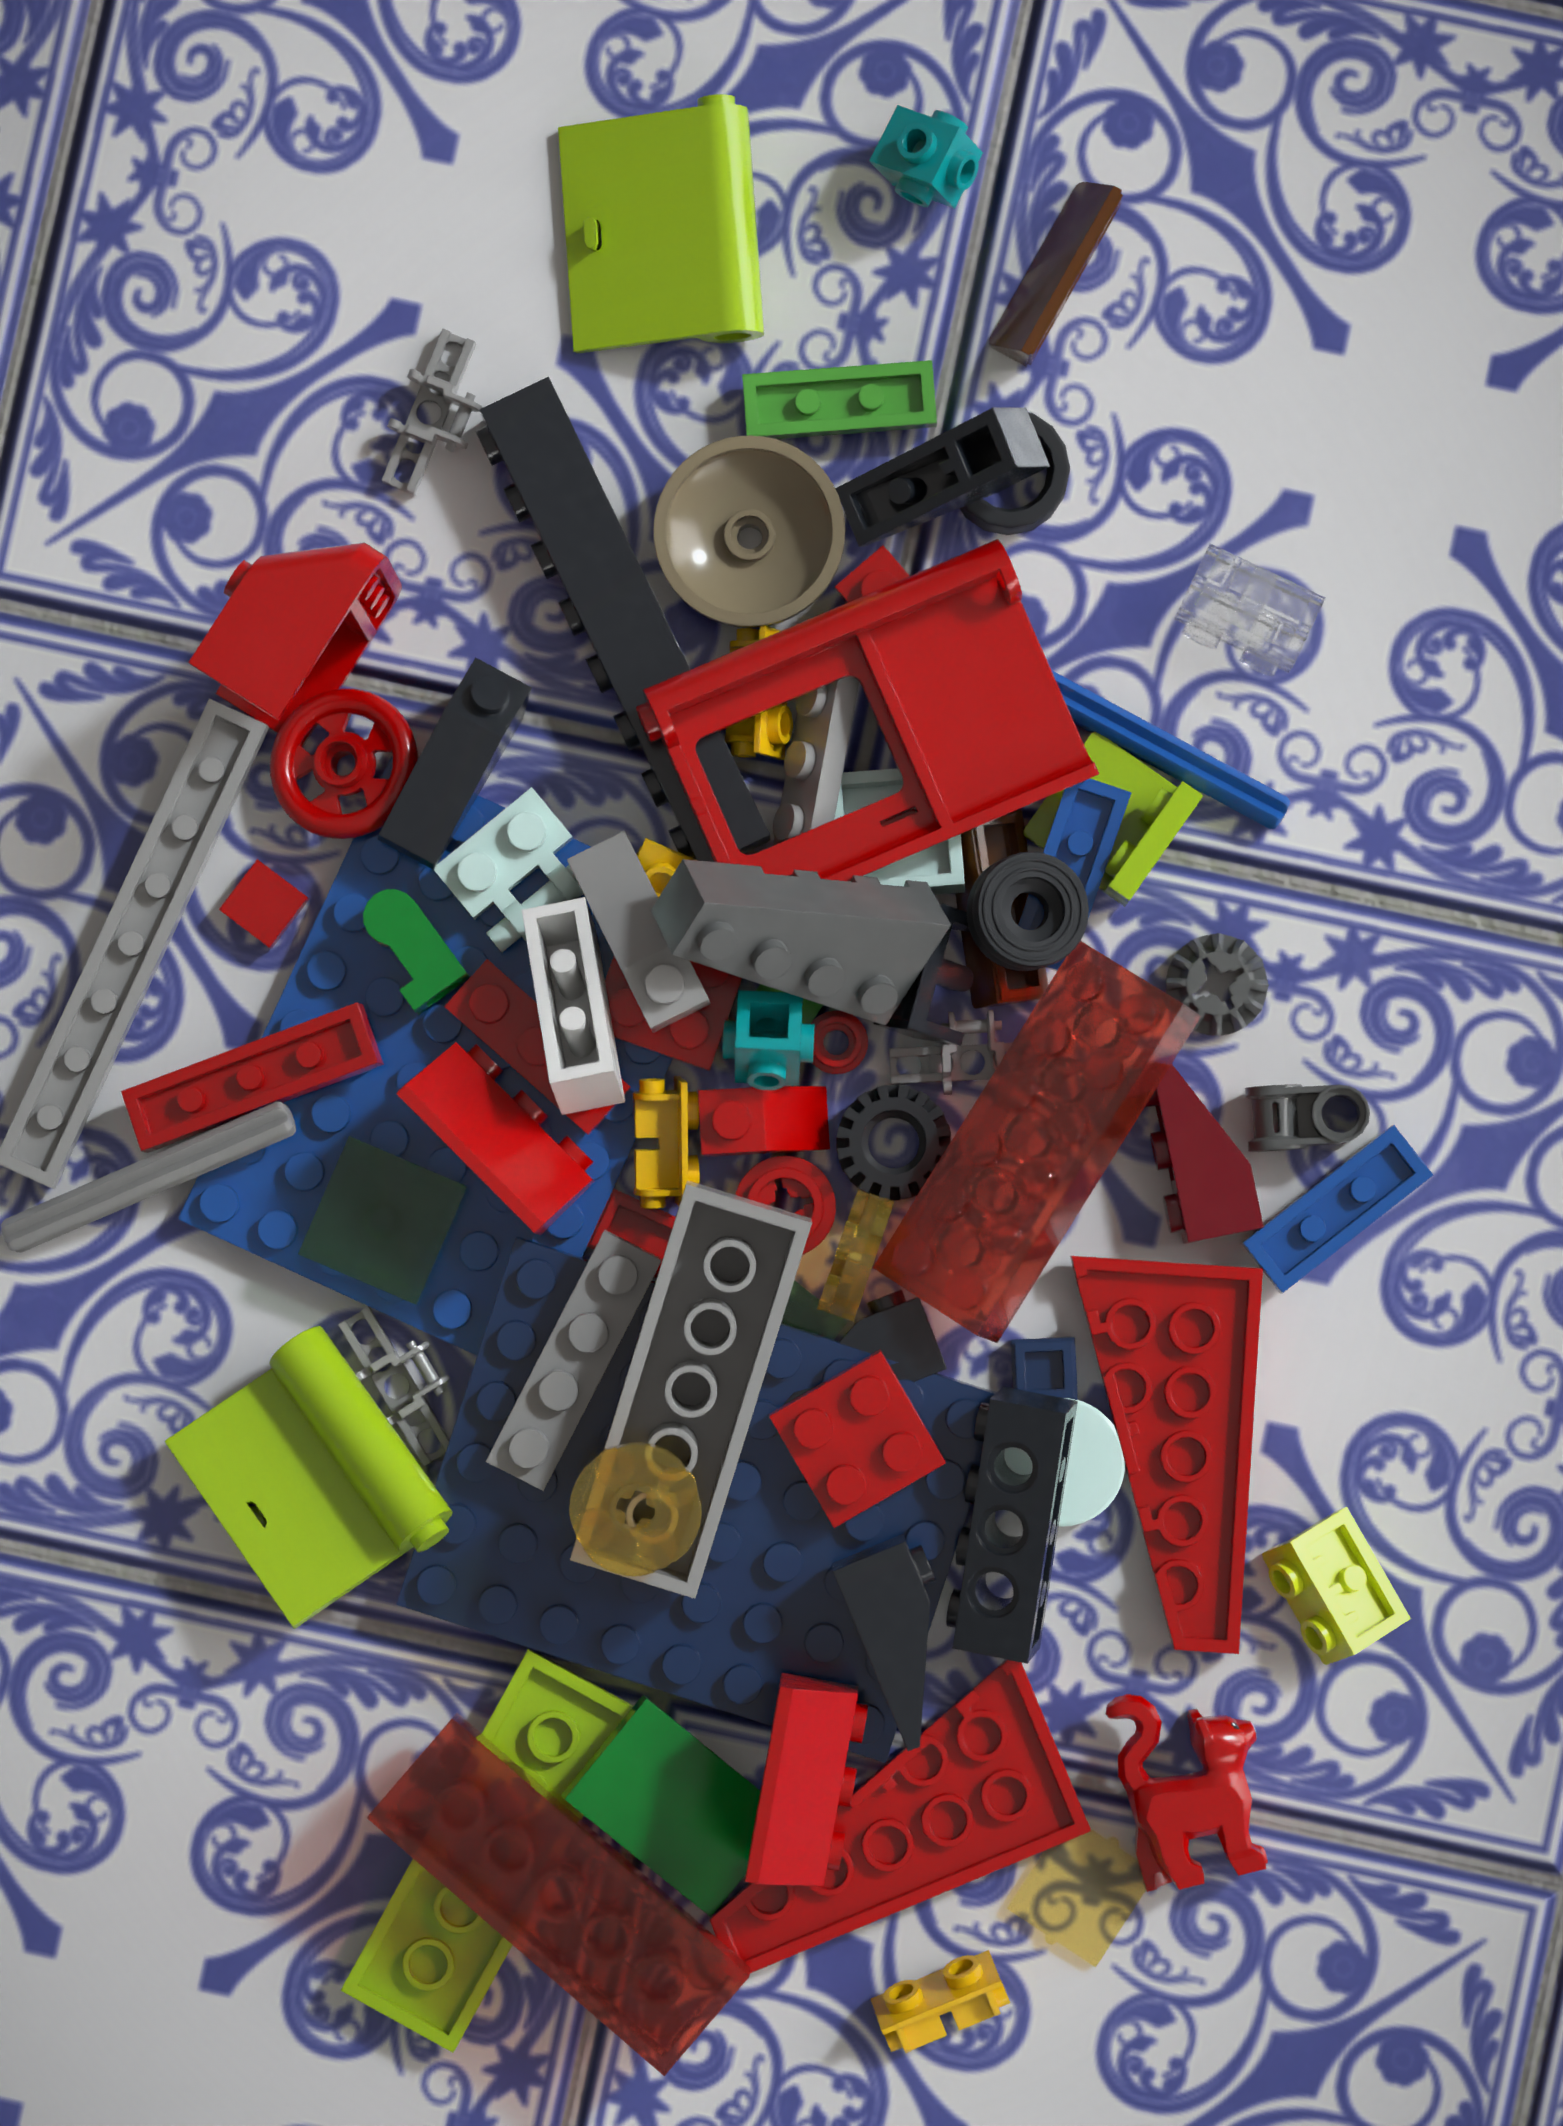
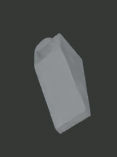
(622, 905)

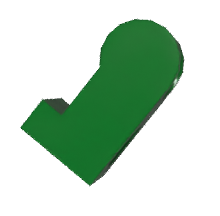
(401, 925)

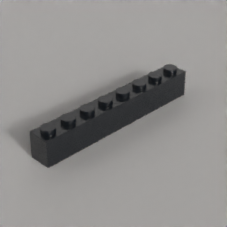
(607, 599)

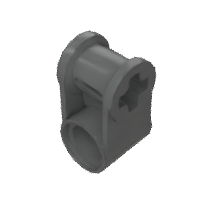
(1300, 1116)

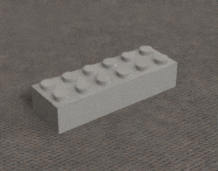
(706, 1353)

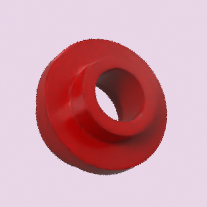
(856, 1036)

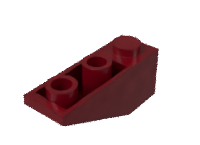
(1206, 1169)

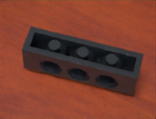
(1044, 1430)

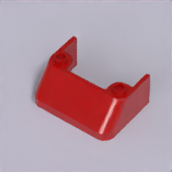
(296, 627)

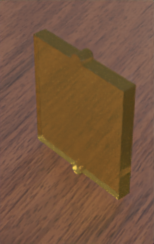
(1081, 1894)

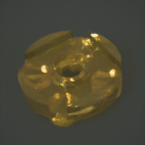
(855, 1255)
(654, 1541)

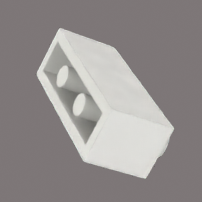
(573, 1006)

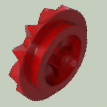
(802, 1181)

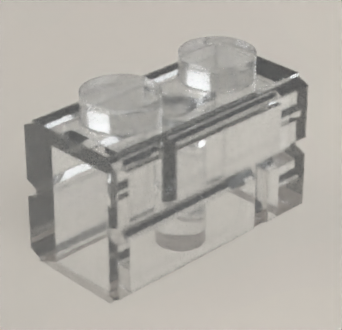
(1248, 610)

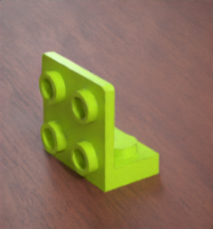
(1149, 822)

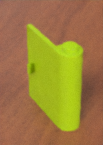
(672, 227)
(319, 1469)

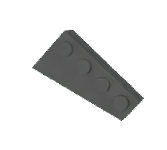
(803, 934)

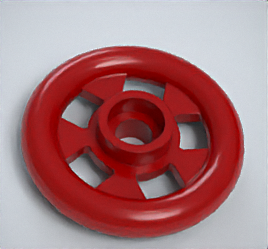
(291, 762)

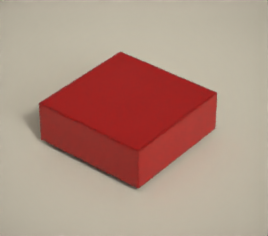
(264, 904)

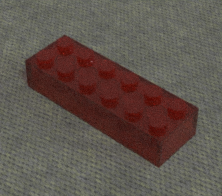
(1036, 1142)
(560, 1894)

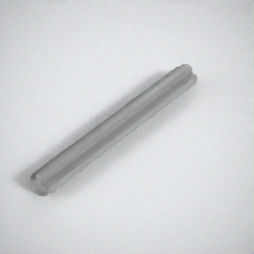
(148, 1177)

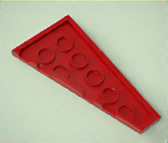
(1181, 1393)
(928, 1821)

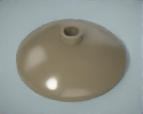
(739, 487)

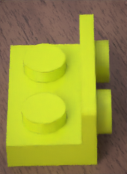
(1335, 1587)

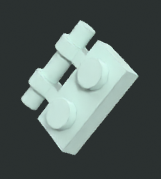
(503, 856)

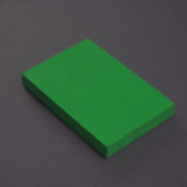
(670, 1804)

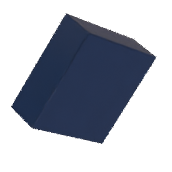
(1045, 1366)

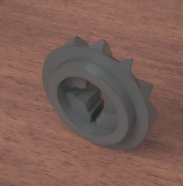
(1225, 954)

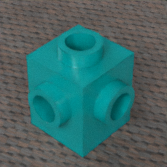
(927, 157)
(768, 1039)

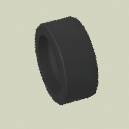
(1040, 509)

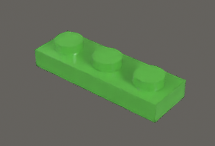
(840, 400)

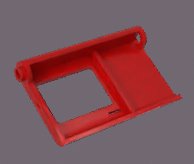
(951, 689)

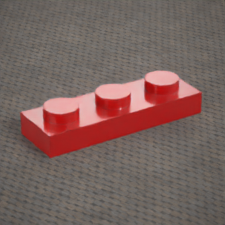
(511, 1027)

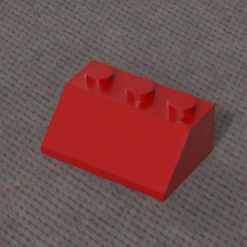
(499, 1135)
(805, 1782)

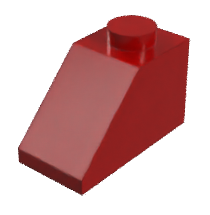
(763, 1120)

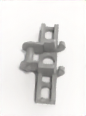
(431, 433)
(955, 1052)
(397, 1367)

